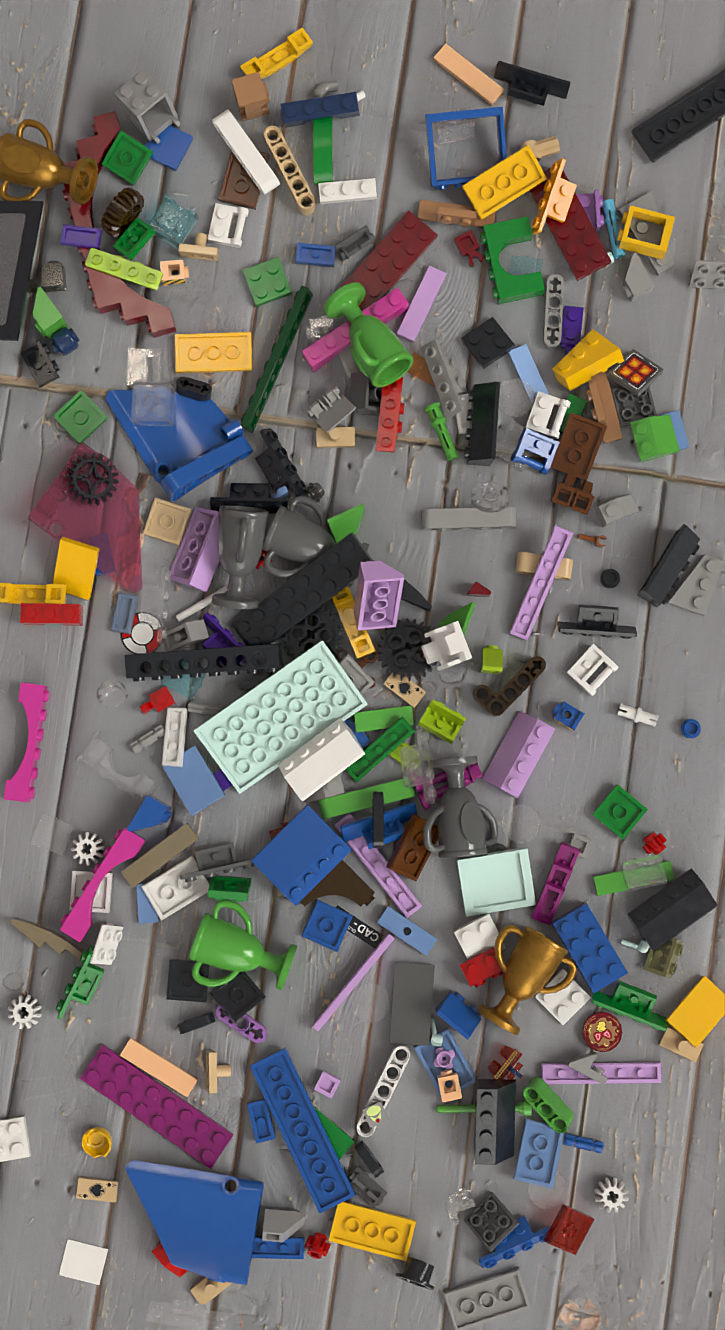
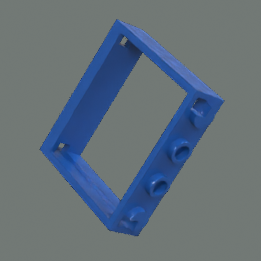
(455, 116)

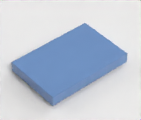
(194, 782)
(428, 1054)
(538, 1154)

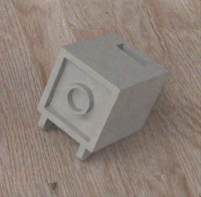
(147, 105)

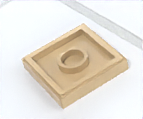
(167, 521)

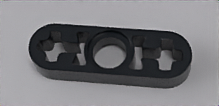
(378, 820)

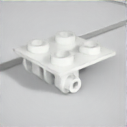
(106, 944)

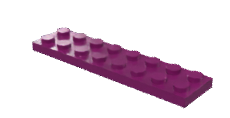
(156, 1106)

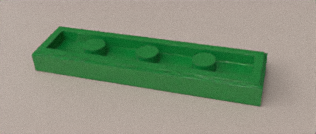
(380, 749)

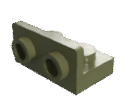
(664, 959)

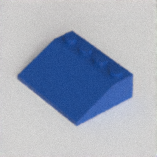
(301, 854)

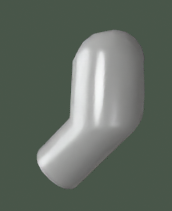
(325, 87)

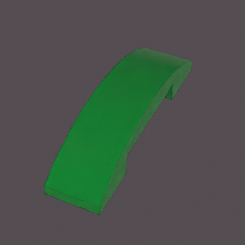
(322, 150)

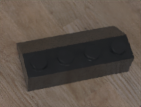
(483, 424)
(669, 566)
(672, 909)
(494, 1120)

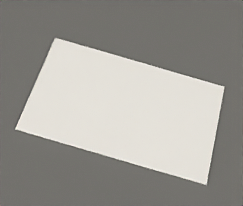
(83, 1262)

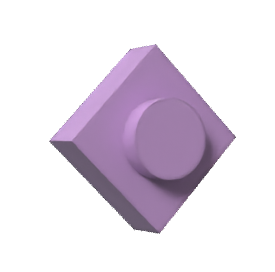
(327, 1084)

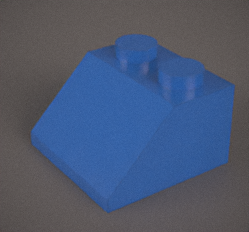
(150, 814)
(458, 1014)

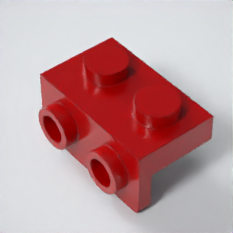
(481, 968)

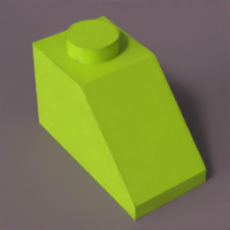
(491, 660)

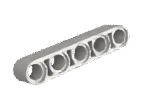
(467, 519)

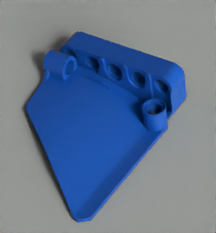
(189, 451)
(199, 1219)

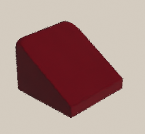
(479, 590)

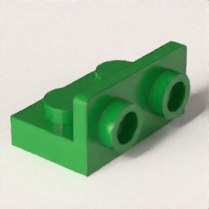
(134, 239)

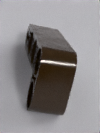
(512, 684)

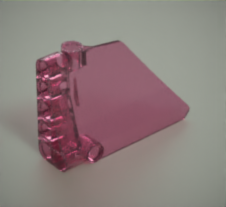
(108, 526)

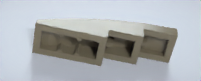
(160, 855)
(40, 935)

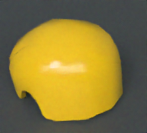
(97, 1142)

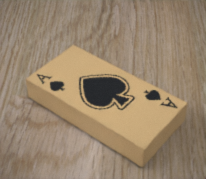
(404, 689)
(97, 1189)

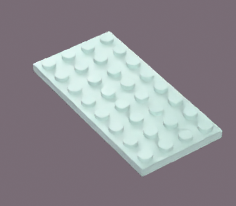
(280, 716)

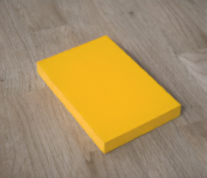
(76, 567)
(698, 1011)

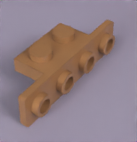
(452, 214)
(604, 406)

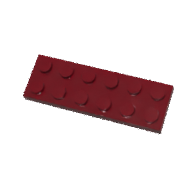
(575, 236)
(392, 258)

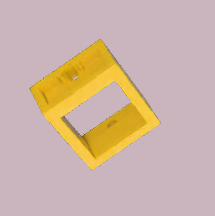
(642, 247)

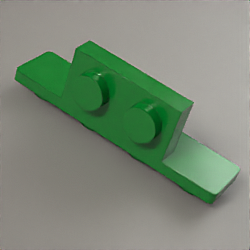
(84, 983)
(631, 1003)

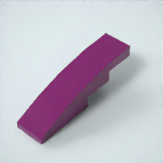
(555, 883)

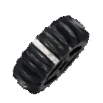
(83, 478)

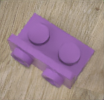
(592, 203)

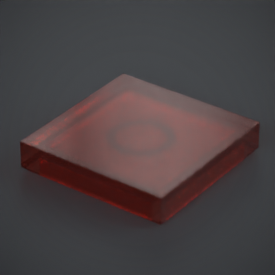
(569, 1229)

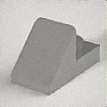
(583, 1065)

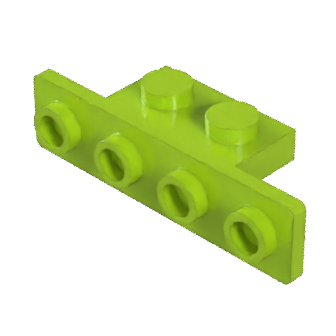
(124, 269)

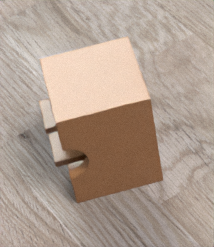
(251, 96)

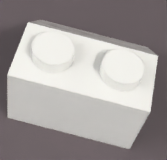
(477, 936)

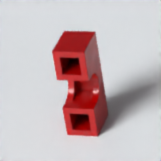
(51, 614)

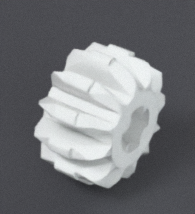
(85, 856)
(30, 1007)
(605, 1200)

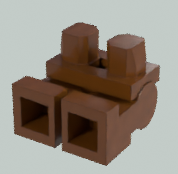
(576, 499)

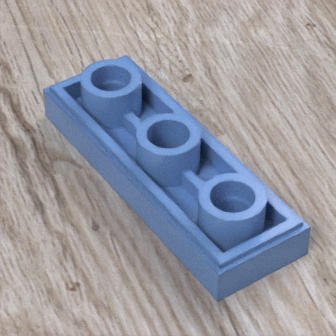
(416, 938)

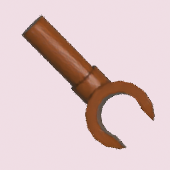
(595, 540)

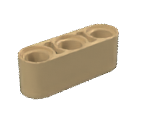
(528, 562)

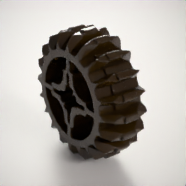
(122, 212)

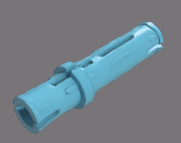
(608, 206)

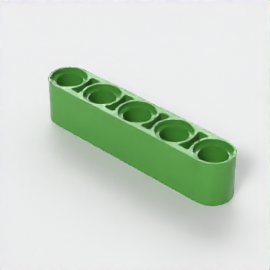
(363, 798)

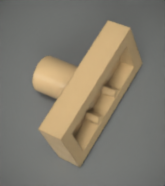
(199, 249)
(337, 438)
(675, 1042)
(214, 1071)
(207, 1290)

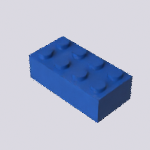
(589, 947)

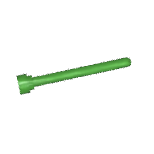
(522, 1107)

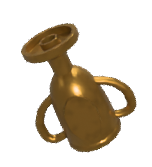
(39, 167)
(526, 973)

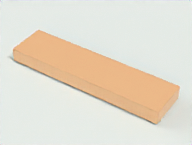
(468, 74)
(159, 1067)

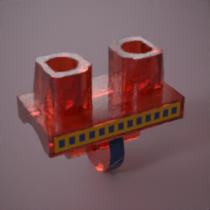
(512, 1057)

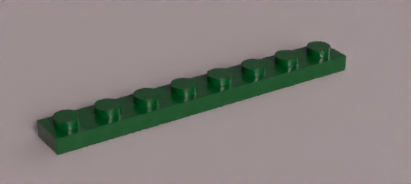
(274, 364)

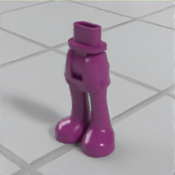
(471, 773)

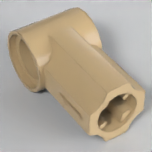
(543, 148)

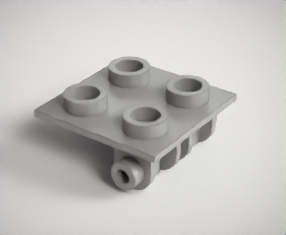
(708, 274)
(331, 409)

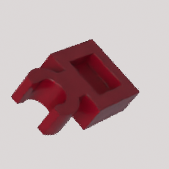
(468, 246)

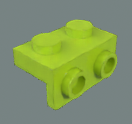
(442, 721)

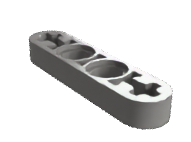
(553, 311)

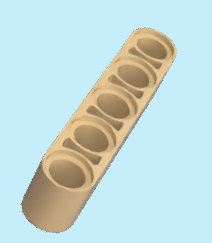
(285, 162)

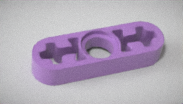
(226, 1018)

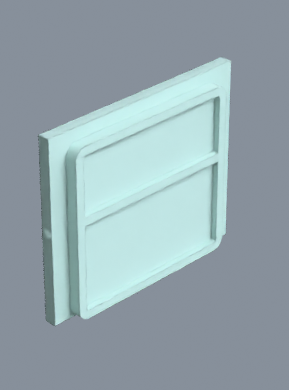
(496, 881)

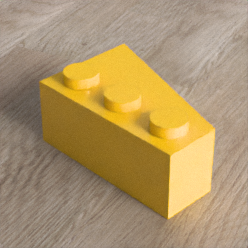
(587, 359)

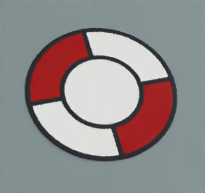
(142, 637)

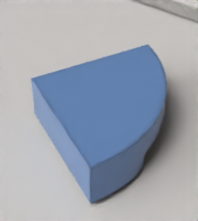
(281, 493)

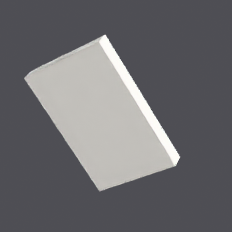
(171, 893)

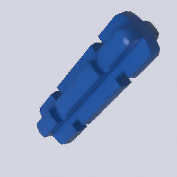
(583, 1143)

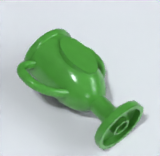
(373, 343)
(234, 948)

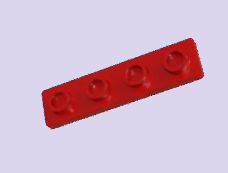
(389, 417)

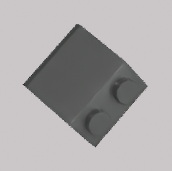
(364, 395)

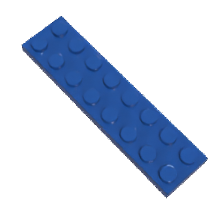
(302, 1130)

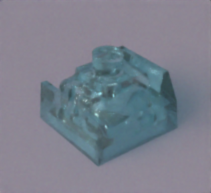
(173, 222)

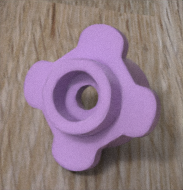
(444, 1053)

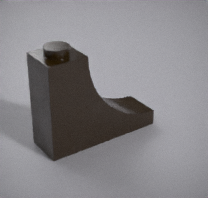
(342, 882)

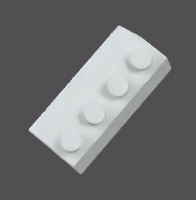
(321, 759)

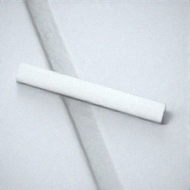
(199, 605)

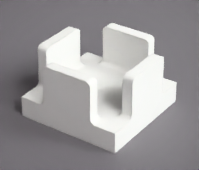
(447, 646)

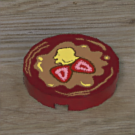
(602, 1031)

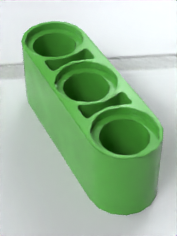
(548, 1105)

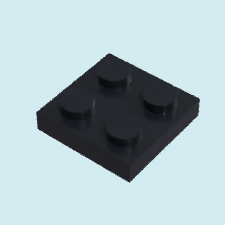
(488, 342)
(181, 983)
(238, 996)

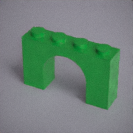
(508, 286)

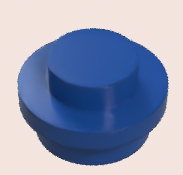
(690, 728)

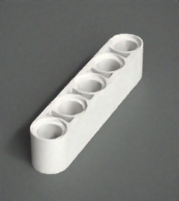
(245, 152)
(385, 1079)

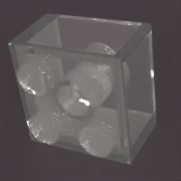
(153, 403)

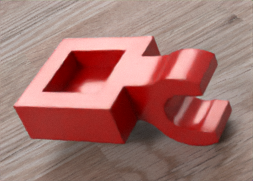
(159, 699)

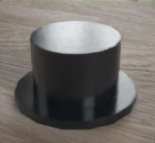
(417, 1273)

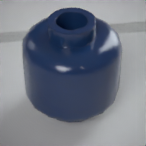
(64, 341)

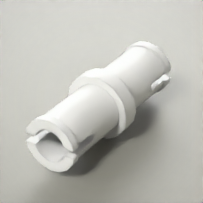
(637, 715)

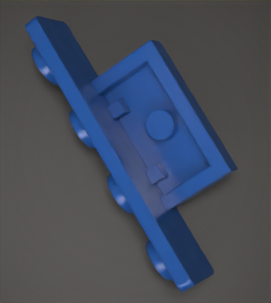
(392, 825)
(519, 1239)

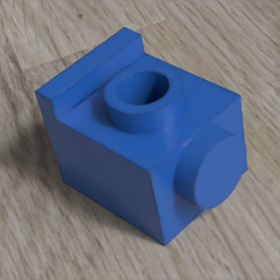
(570, 723)

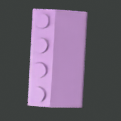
(198, 551)
(377, 596)
(518, 754)

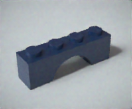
(307, 110)

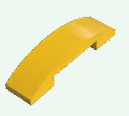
(280, 56)
(28, 593)
(359, 639)

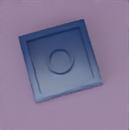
(171, 148)
(327, 925)

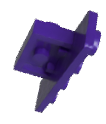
(220, 638)

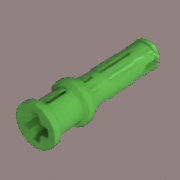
(450, 452)

